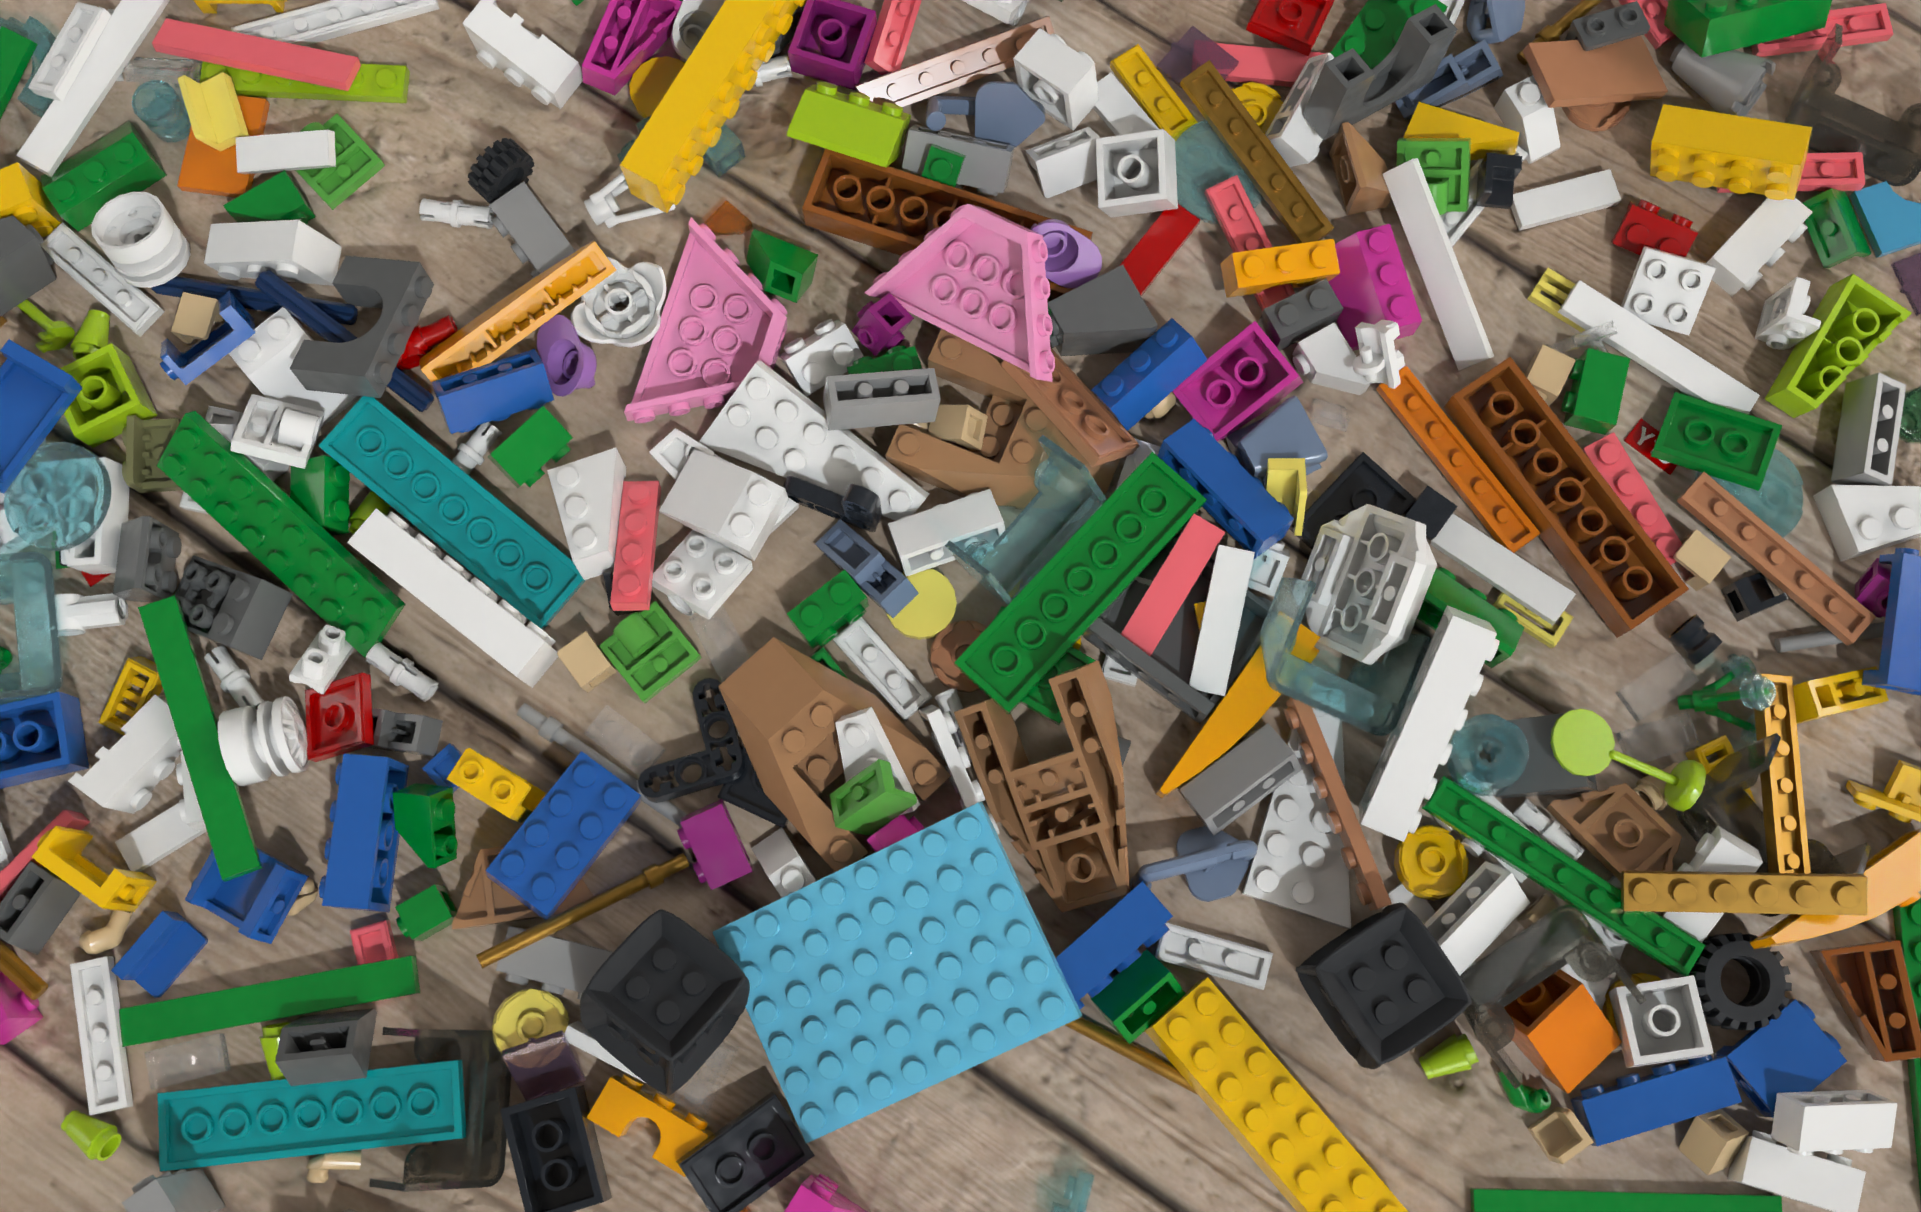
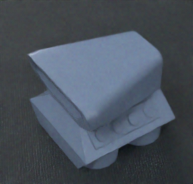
(1281, 434)

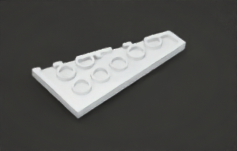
(789, 435)
(1297, 851)

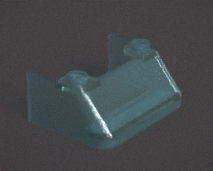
(1046, 524)
(30, 586)
(1372, 693)

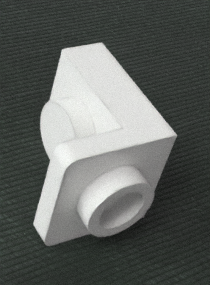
(1268, 569)

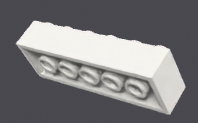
(447, 591)
(1427, 722)

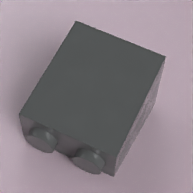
(23, 263)
(1101, 317)
(1543, 772)

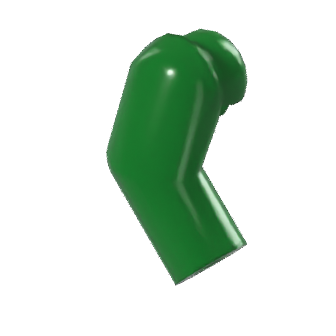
(1525, 1097)

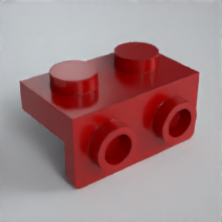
(1646, 227)

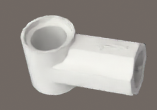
(88, 612)

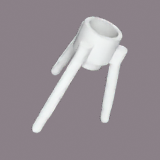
(603, 205)

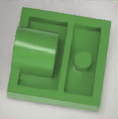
(1444, 167)
(353, 168)
(649, 651)

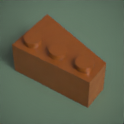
(1875, 996)

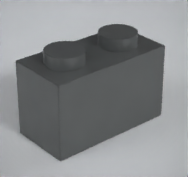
(1300, 314)
(35, 908)

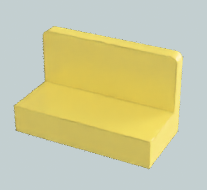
(213, 110)
(1288, 485)

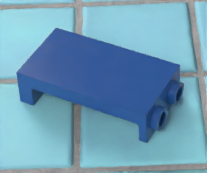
(31, 403)
(1901, 640)

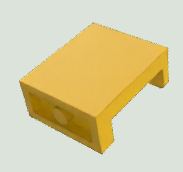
(496, 785)
(61, 853)

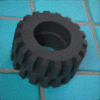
(1765, 978)

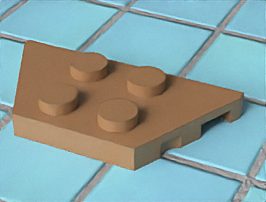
(1619, 829)
(489, 904)

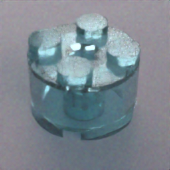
(1496, 737)

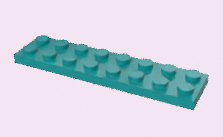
(453, 510)
(311, 1119)

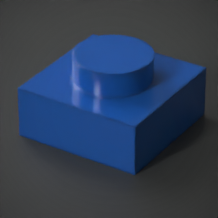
(442, 765)

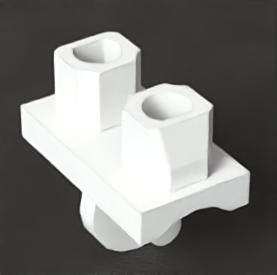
(1378, 355)
(322, 659)

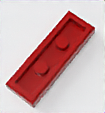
(1159, 246)

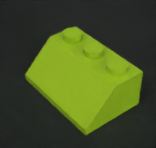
(850, 124)

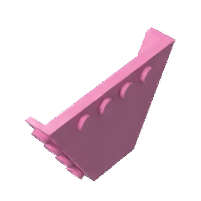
(981, 284)
(708, 333)

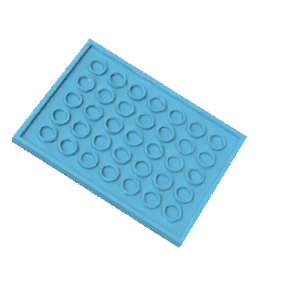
(897, 973)

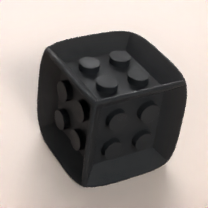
(1384, 986)
(664, 1001)

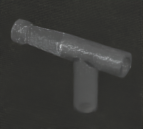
(1590, 337)

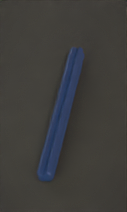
(251, 298)
(335, 333)

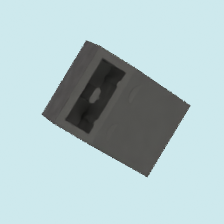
(231, 606)

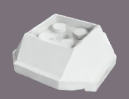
(1369, 581)

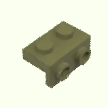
(144, 446)

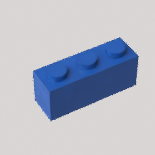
(1150, 374)
(493, 391)

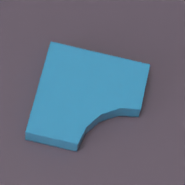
(1887, 218)

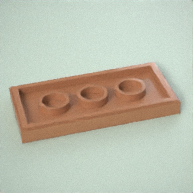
(1596, 76)
(1076, 413)

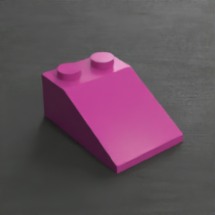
(1238, 383)

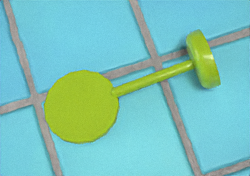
(1586, 746)

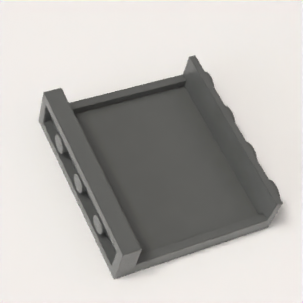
(1172, 661)

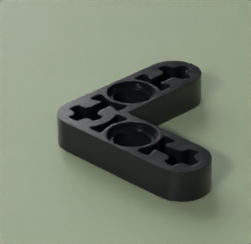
(857, 506)
(708, 760)

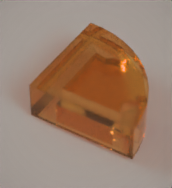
(728, 221)

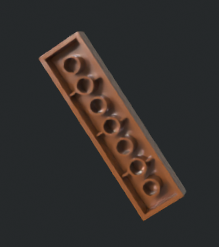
(894, 206)
(1565, 497)

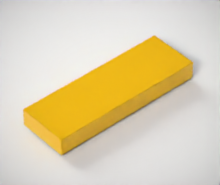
(1152, 92)

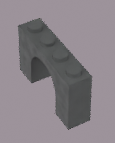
(1353, 91)
(367, 362)

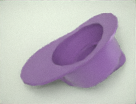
(1071, 255)
(565, 358)

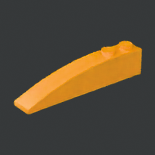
(518, 314)
(1235, 714)
(1892, 881)

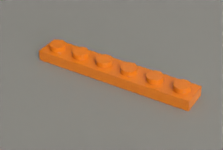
(1458, 462)

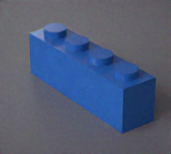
(1231, 492)
(1656, 1099)

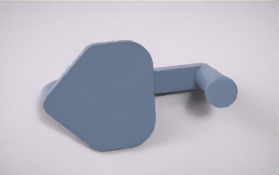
(1505, 19)
(1000, 110)
(1209, 863)

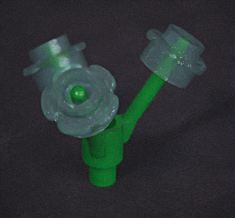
(1754, 691)

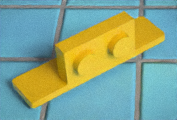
(1900, 795)

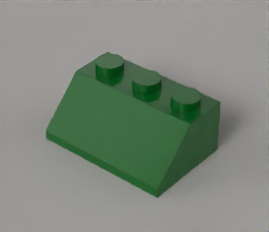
(100, 173)
(1446, 591)

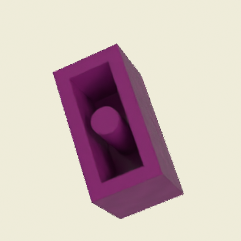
(715, 844)

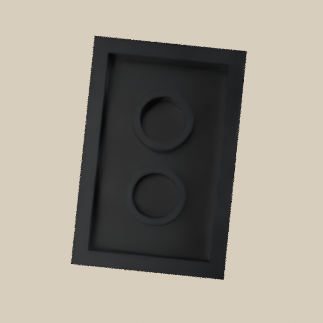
(556, 1152)

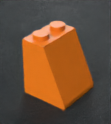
(1562, 1030)

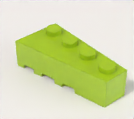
(1852, 324)

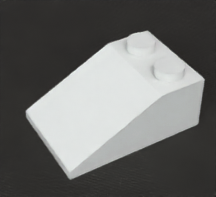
(267, 364)
(725, 503)

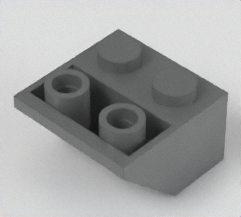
(146, 561)
(326, 1047)

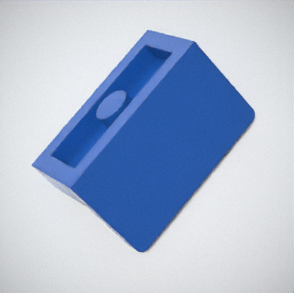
(161, 953)

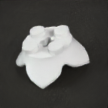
(641, 288)

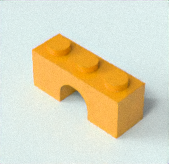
(1267, 267)
(624, 1102)

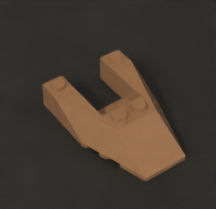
(1010, 438)
(787, 724)
(1064, 808)

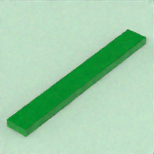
(198, 738)
(1562, 876)
(269, 1001)
(1617, 1201)

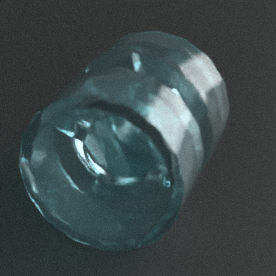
(162, 110)

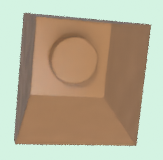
(1358, 172)

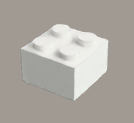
(1057, 77)
(1136, 173)
(1663, 1027)

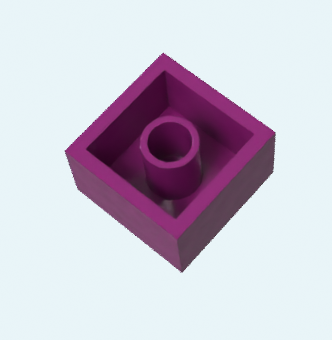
(832, 41)

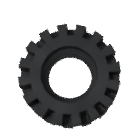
(500, 169)

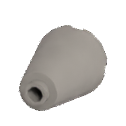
(1726, 80)

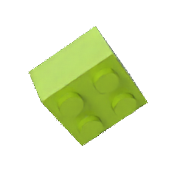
(107, 395)

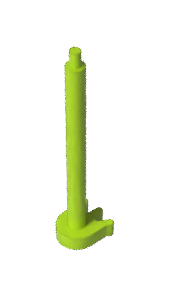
(56, 333)

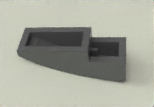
(405, 732)

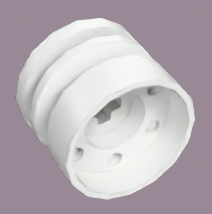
(141, 239)
(263, 741)

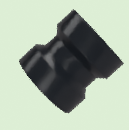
(1695, 639)

